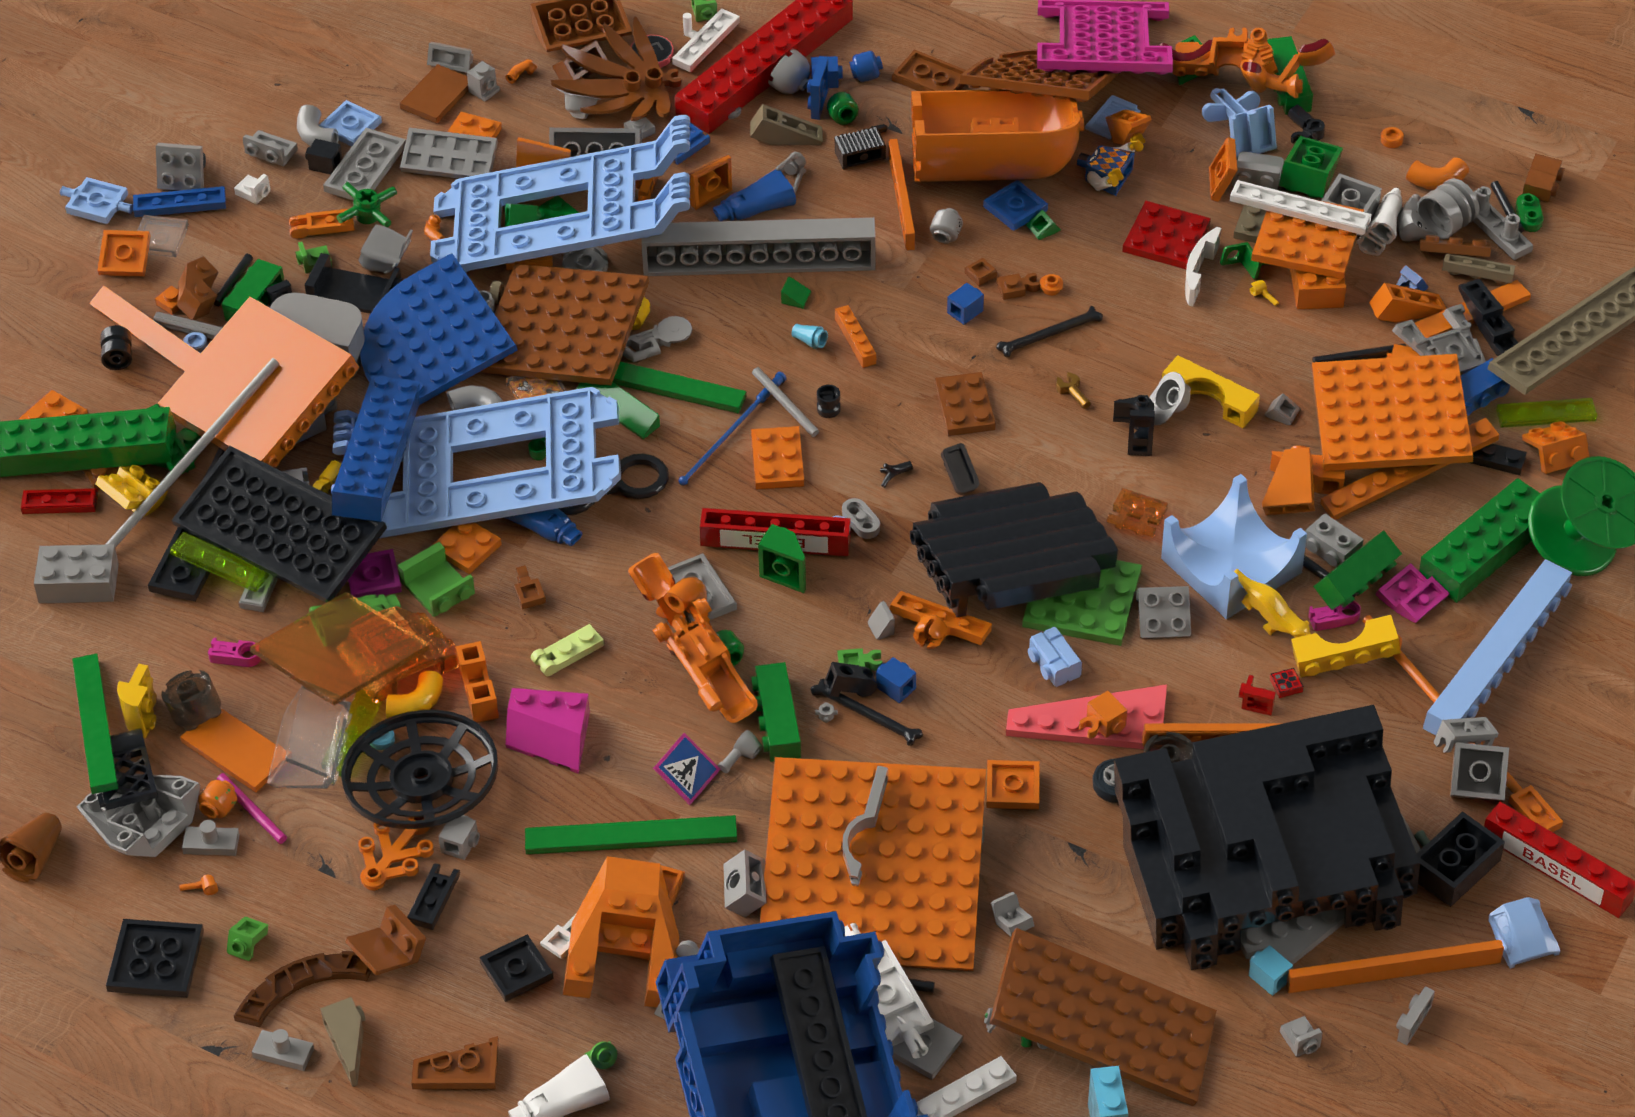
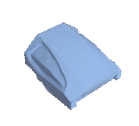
(1523, 931)

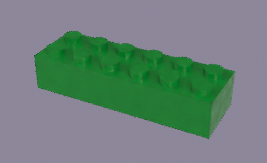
(1481, 542)

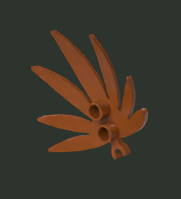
(643, 83)

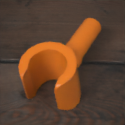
(207, 883)

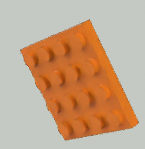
(1304, 245)

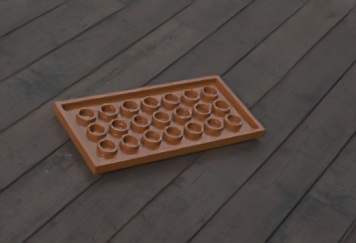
(1103, 1016)

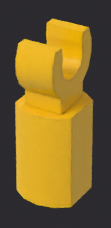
(328, 477)

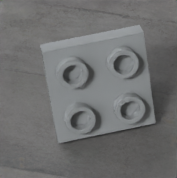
(180, 166)

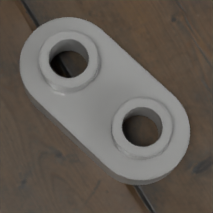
(863, 519)

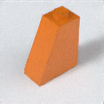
(1292, 484)

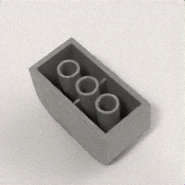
(327, 318)

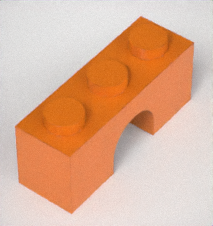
(476, 682)

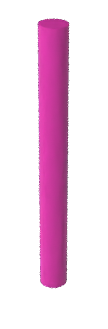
(256, 813)

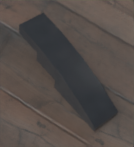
(1488, 316)

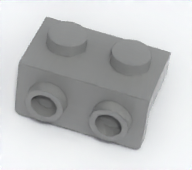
(269, 147)

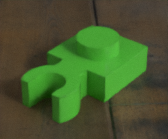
(856, 657)

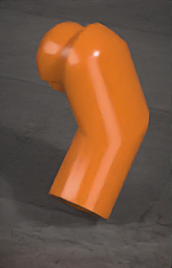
(432, 228)

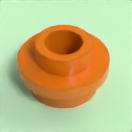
(1051, 284)

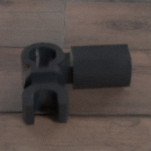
(1311, 127)

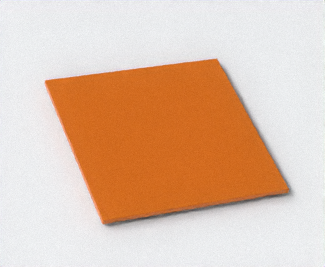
(915, 862)

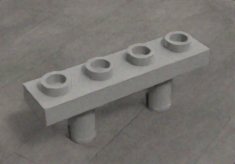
(1499, 228)

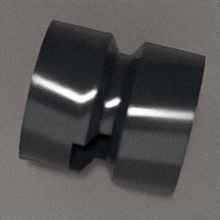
(116, 347)

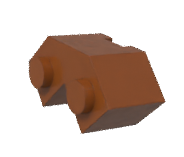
(195, 289)

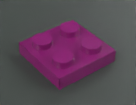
(376, 575)

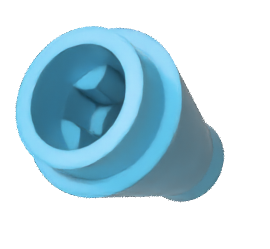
(811, 335)

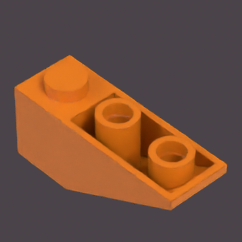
(1324, 481)

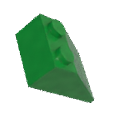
(1310, 167)

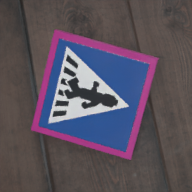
(686, 768)

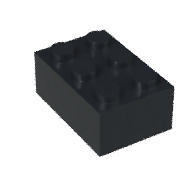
(1458, 858)

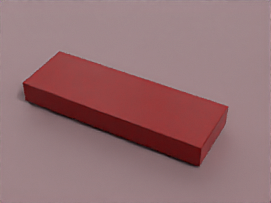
(59, 501)

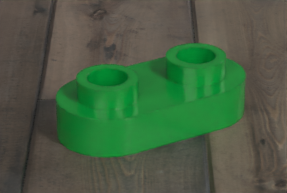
(1529, 211)

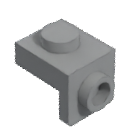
(1010, 915)

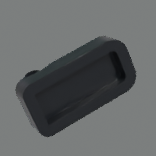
(960, 469)

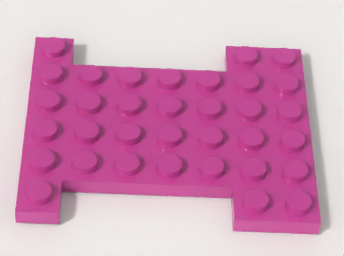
(1104, 37)

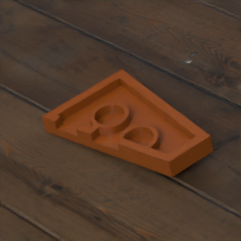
(463, 1069)

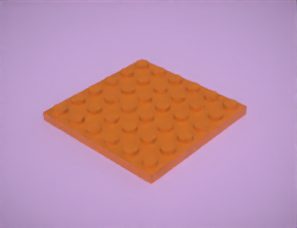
(1391, 412)

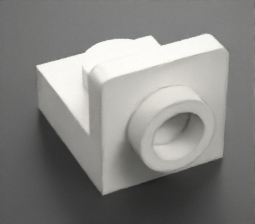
(253, 188)

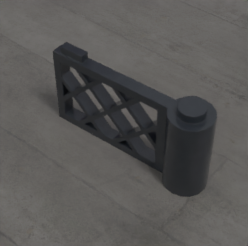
(124, 747)

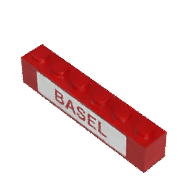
(746, 529)
(1561, 860)

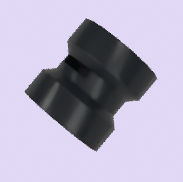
(828, 401)

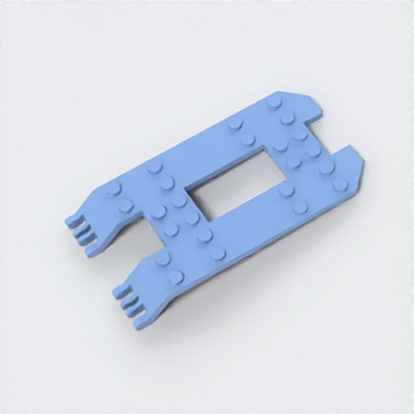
(611, 203)
(570, 474)

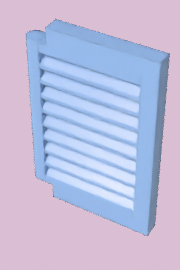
(1112, 105)

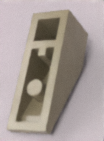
(783, 129)
(346, 1032)

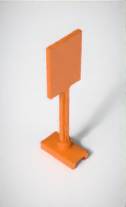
(535, 152)

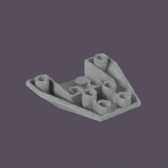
(146, 825)

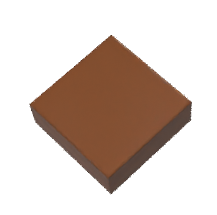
(980, 271)

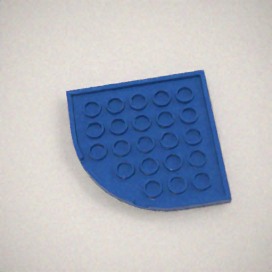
(433, 331)

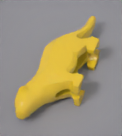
(1272, 608)

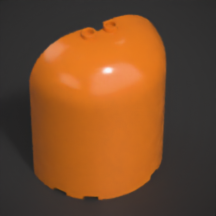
(949, 151)

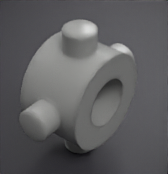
(826, 712)

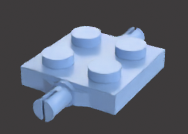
(96, 200)

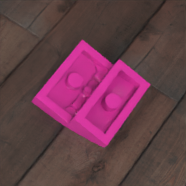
(1412, 593)

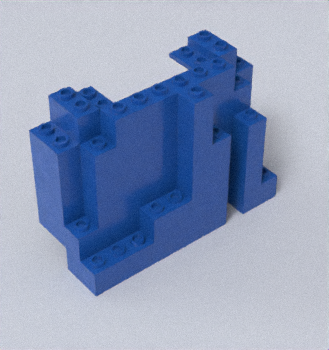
(734, 1031)

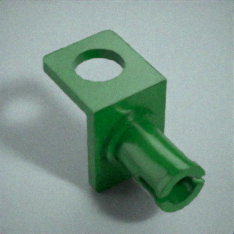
(1244, 256)

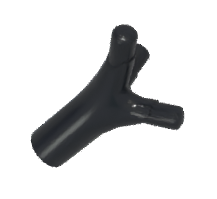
(894, 470)

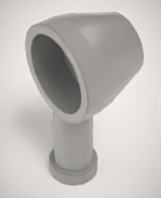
(746, 746)

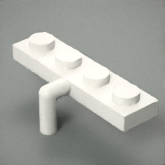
(705, 39)

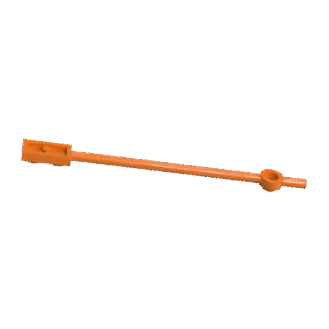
(1526, 800)

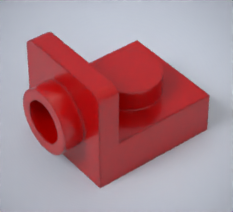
(1256, 699)

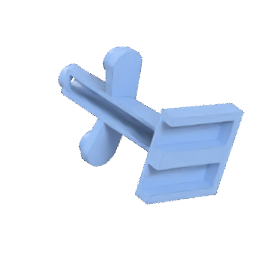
(1249, 126)

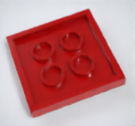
(1165, 234)

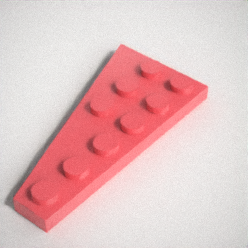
(1061, 719)

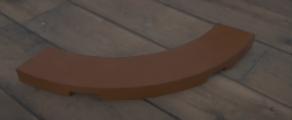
(296, 976)

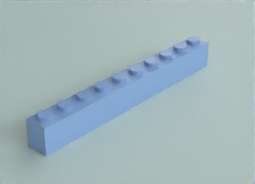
(1501, 646)

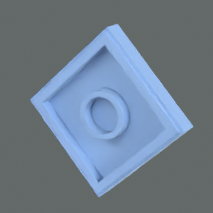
(351, 121)

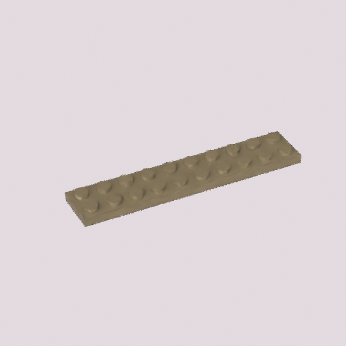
(1568, 336)

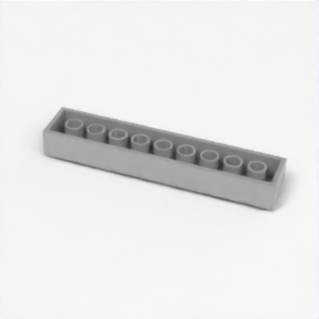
(761, 247)

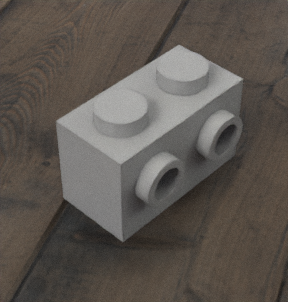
(1332, 540)

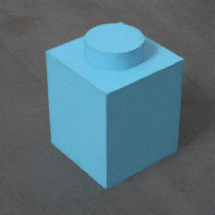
(1269, 969)

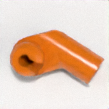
(519, 68)

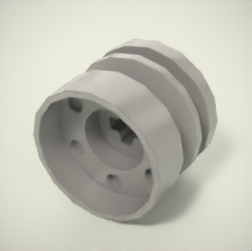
(1448, 207)

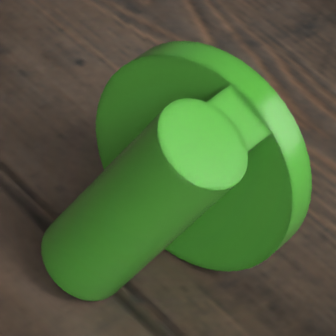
(603, 1055)

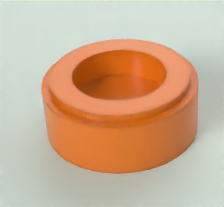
(1392, 137)

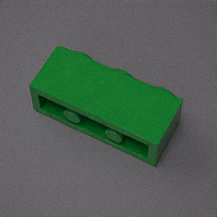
(252, 285)

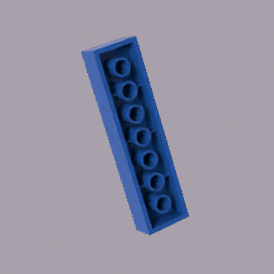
(375, 448)

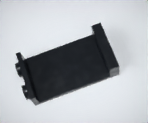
(348, 286)

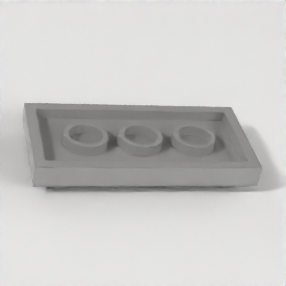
(365, 162)

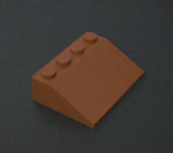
(576, 21)

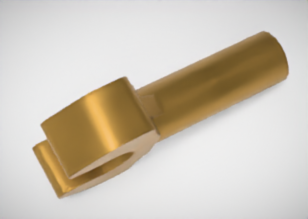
(1071, 387)

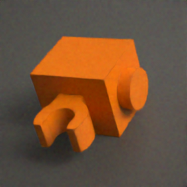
(1104, 715)

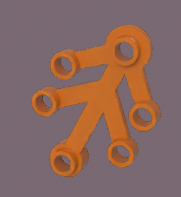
(392, 854)

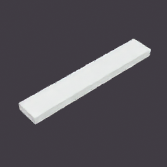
(1300, 207)

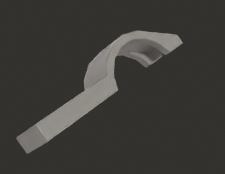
(864, 821)

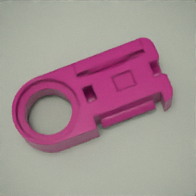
(1325, 618)
(231, 653)

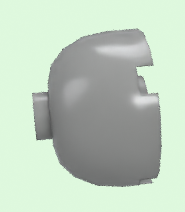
(791, 74)

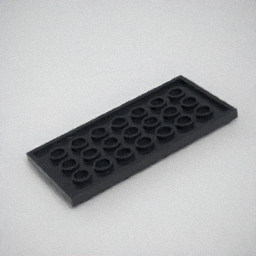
(277, 524)

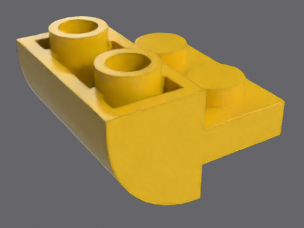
(130, 487)
(138, 700)

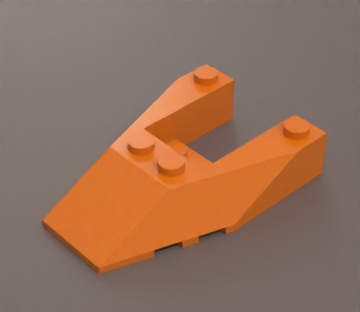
(622, 915)

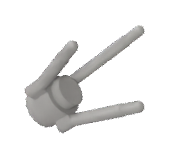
(794, 165)

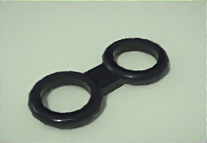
(626, 490)

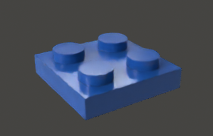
(818, 87)
(1015, 205)

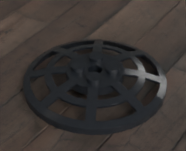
(419, 763)

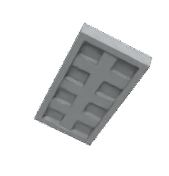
(447, 153)

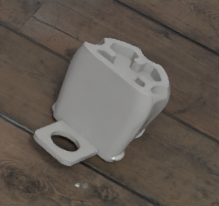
(383, 249)

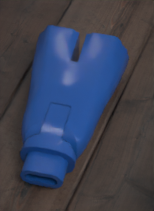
(765, 194)
(550, 525)

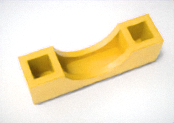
(1237, 401)
(1317, 656)

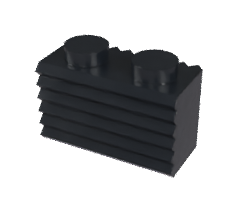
(859, 147)

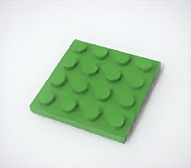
(1093, 613)

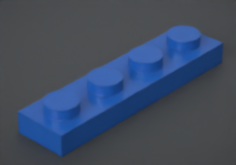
(179, 201)

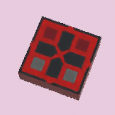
(1286, 682)

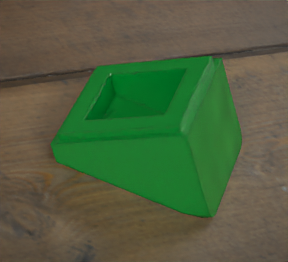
(1042, 225)
(794, 293)

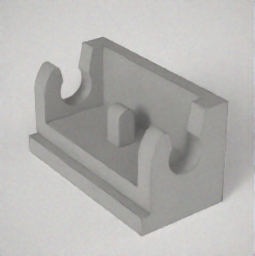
(1465, 731)

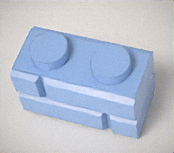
(1054, 657)

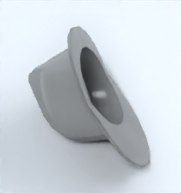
(575, 102)
(1170, 397)

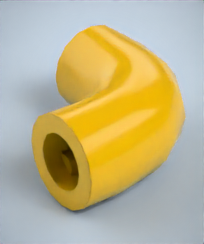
(422, 698)

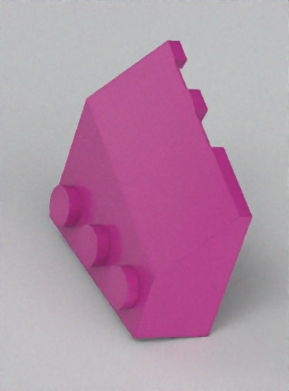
(548, 725)

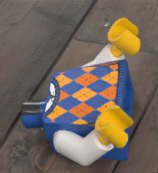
(1111, 166)

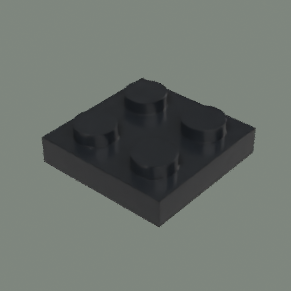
(516, 968)

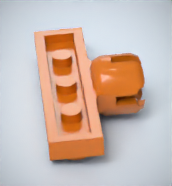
(938, 621)

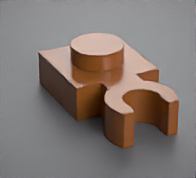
(1015, 286)

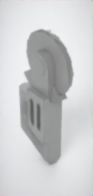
(648, 343)

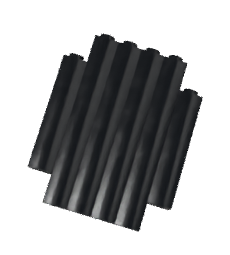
(1012, 546)

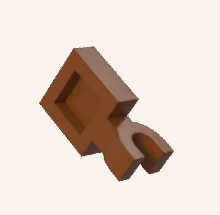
(528, 591)

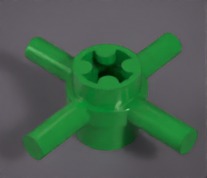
(366, 205)

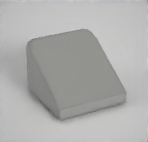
(1283, 410)
(882, 622)

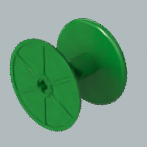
(1586, 516)

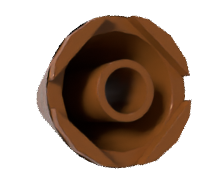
(29, 847)

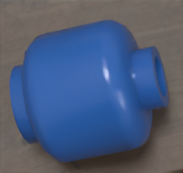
(866, 66)

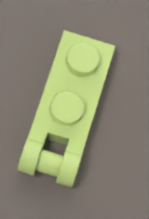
(567, 650)

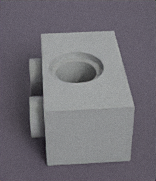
(744, 883)

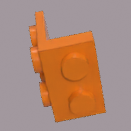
(1558, 446)

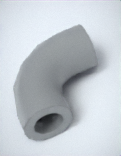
(309, 128)
(471, 397)

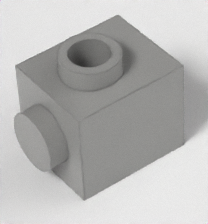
(459, 837)

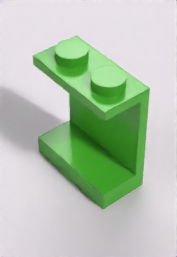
(435, 580)

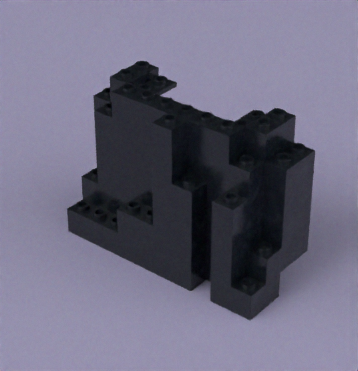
(1266, 832)

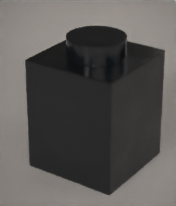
(323, 156)

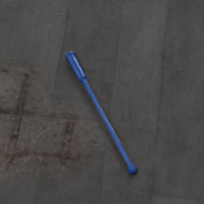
(779, 378)

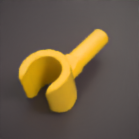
(1259, 287)

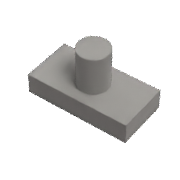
(210, 840)
(282, 1050)

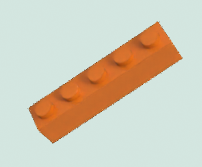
(855, 336)

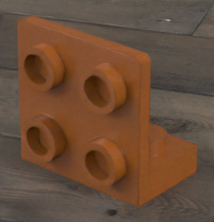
(389, 946)

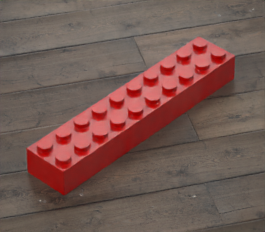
(749, 66)

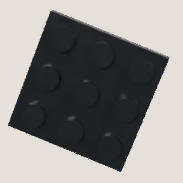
(155, 958)

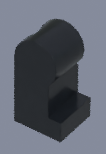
(849, 678)

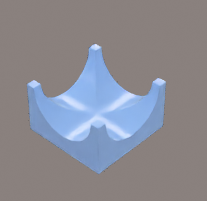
(1230, 541)

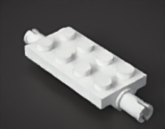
(899, 1003)

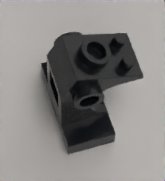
(1140, 415)

